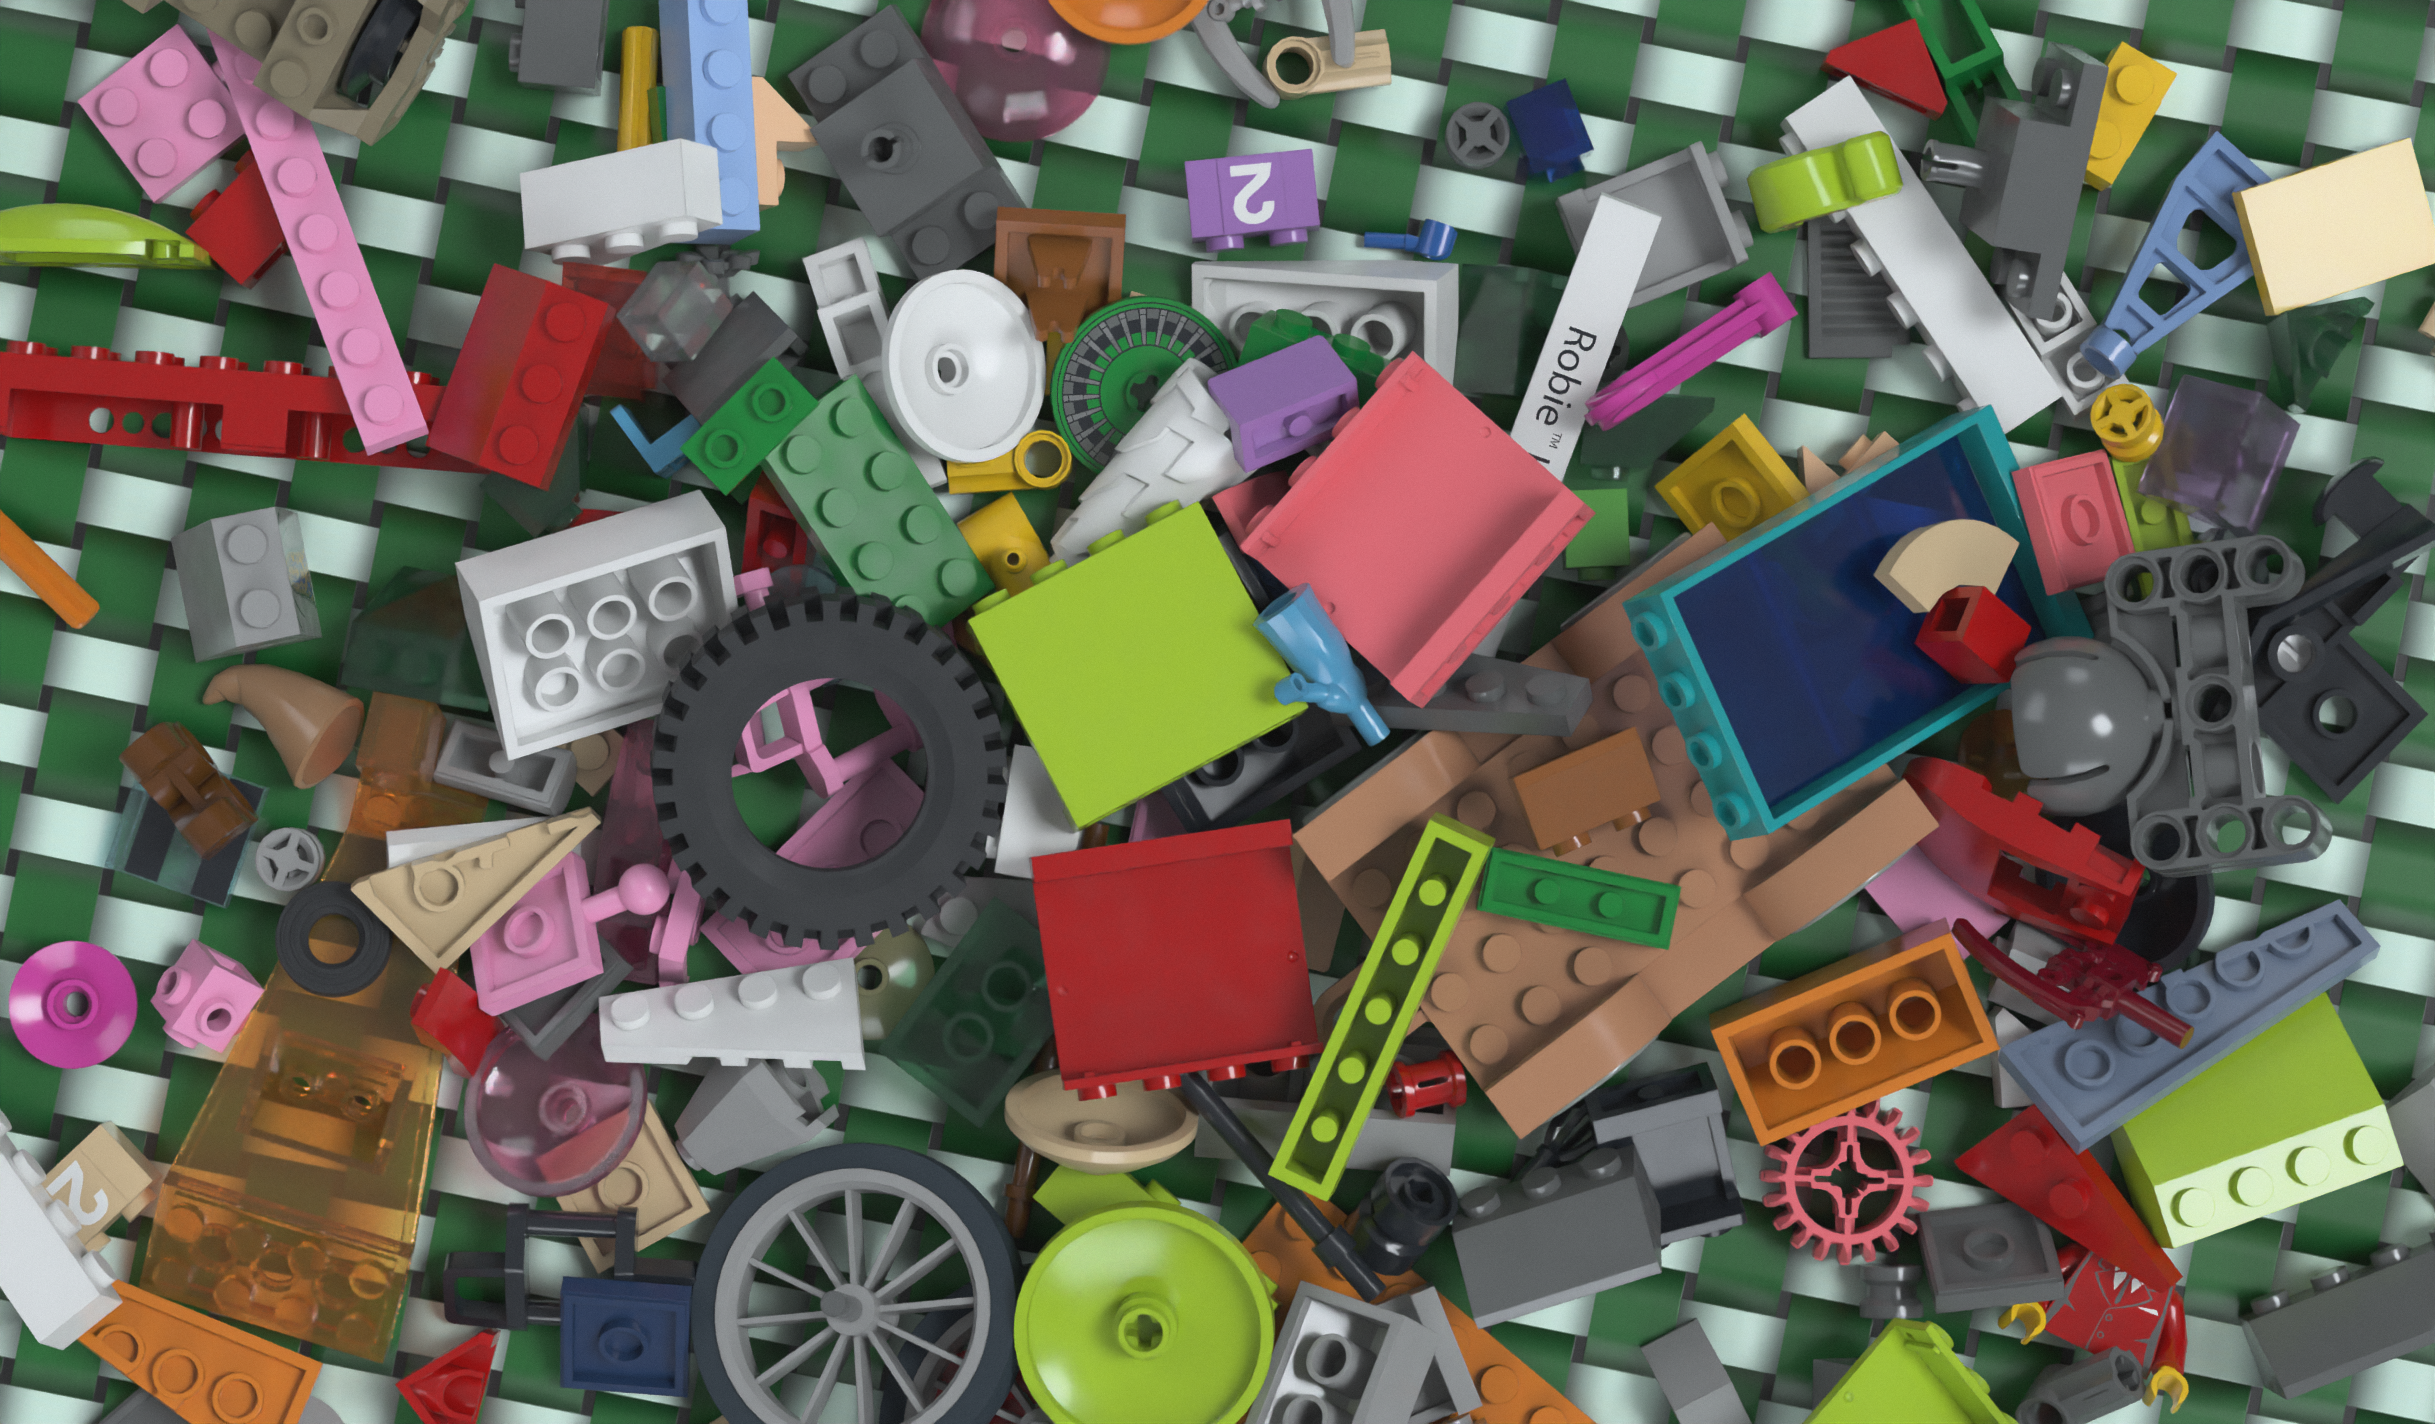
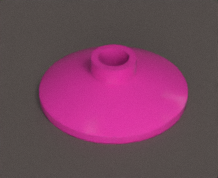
(41, 1011)

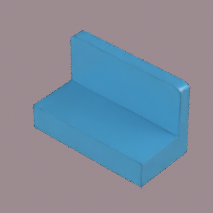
(664, 453)

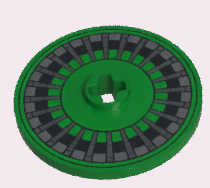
(1120, 348)

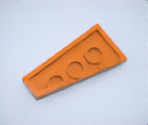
(201, 1364)

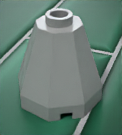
(751, 1114)

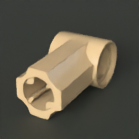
(1368, 70)

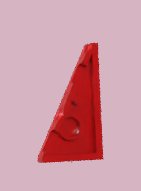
(2069, 1192)

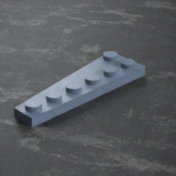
(2116, 1069)

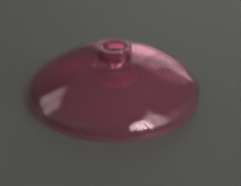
(1021, 92)
(521, 1104)

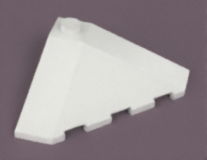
(1383, 302)

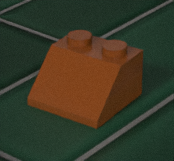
(1586, 789)

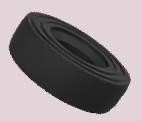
(320, 977)

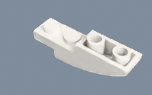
(854, 325)

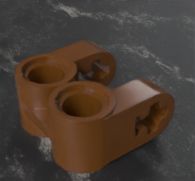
(190, 787)

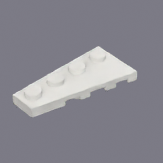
(764, 1015)

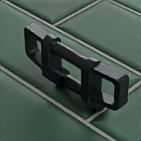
(514, 1265)

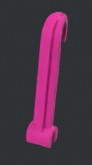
(1757, 310)

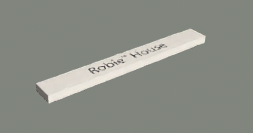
(1581, 342)

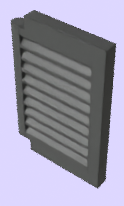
(1844, 303)

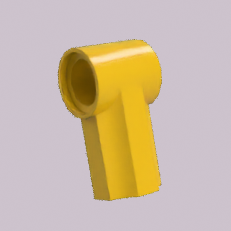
(1009, 470)

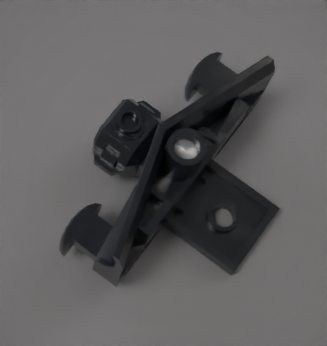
(2305, 644)

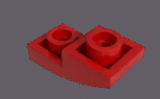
(451, 1022)

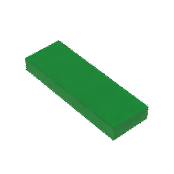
(1578, 898)

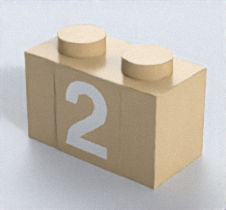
(102, 1182)

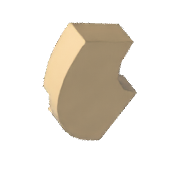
(1943, 558)

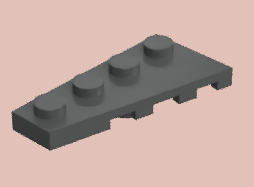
(1484, 698)

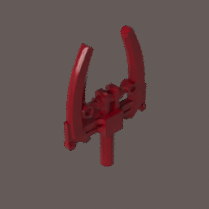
(2097, 980)

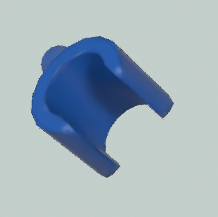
(1433, 243)

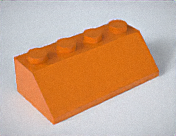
(1853, 1032)

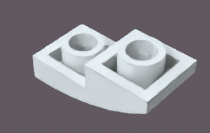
(2058, 348)

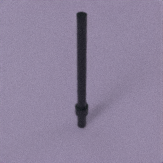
(1332, 1243)

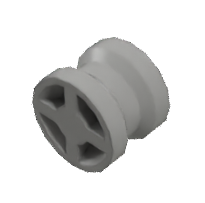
(279, 856)

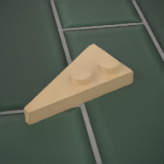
(458, 894)

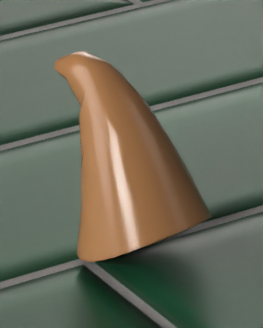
(303, 717)

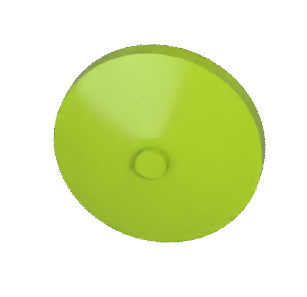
(1144, 1320)

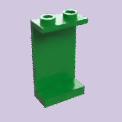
(749, 429)

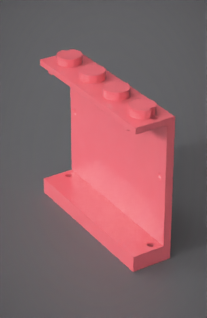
(1417, 527)

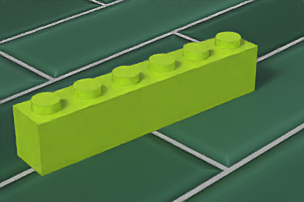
(1381, 1006)

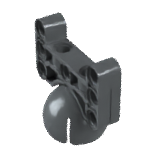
(2125, 714)

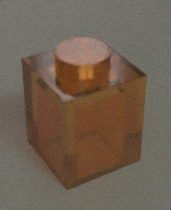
(400, 744)

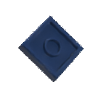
(625, 1336)

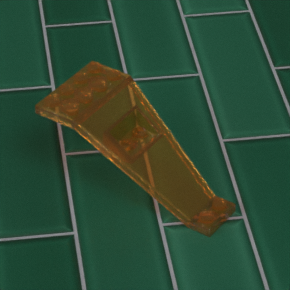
(296, 1195)

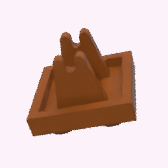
(1060, 264)

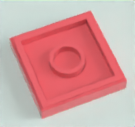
(2073, 519)

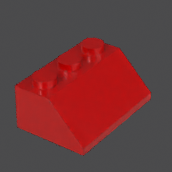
(521, 376)

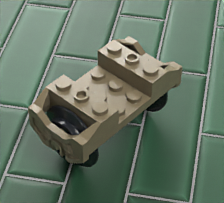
(330, 44)

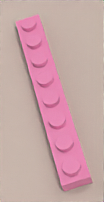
(325, 258)

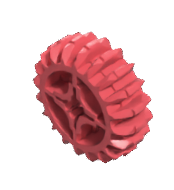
(1847, 1208)

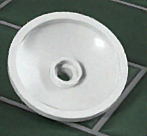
(987, 362)

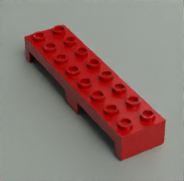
(261, 413)

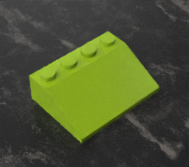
(2258, 1132)

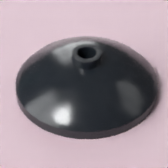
(2167, 912)

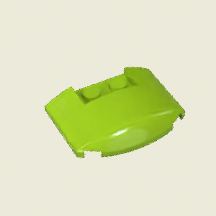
(93, 239)

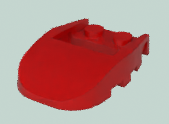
(1981, 825)

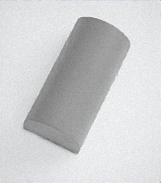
(477, 764)

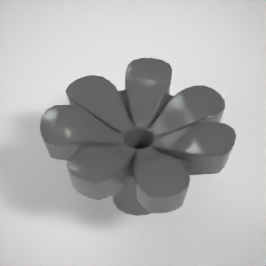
(721, 264)

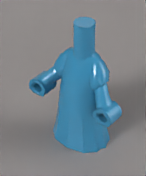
(1320, 661)

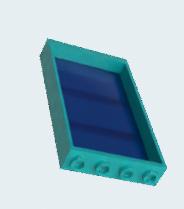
(1799, 661)

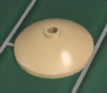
(1101, 1133)

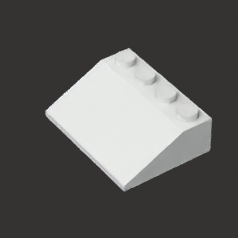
(595, 619)

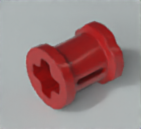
(1448, 1084)

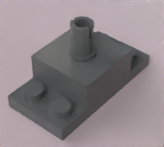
(905, 145)
(2028, 175)

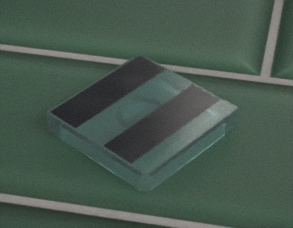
(155, 851)

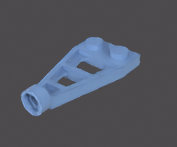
(2202, 185)

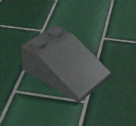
(732, 356)

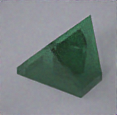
(2308, 344)

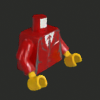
(2109, 1310)

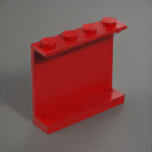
(1175, 958)

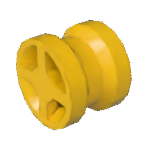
(2118, 409)

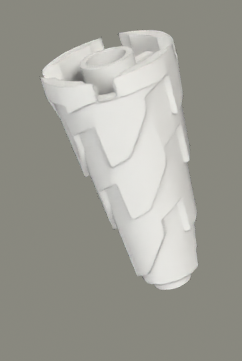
(1170, 454)

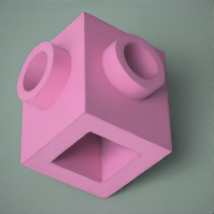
(205, 997)

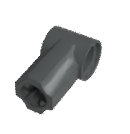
(2083, 1389)

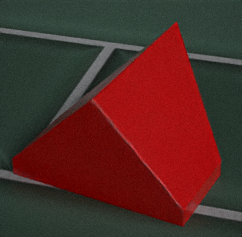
(454, 1383)

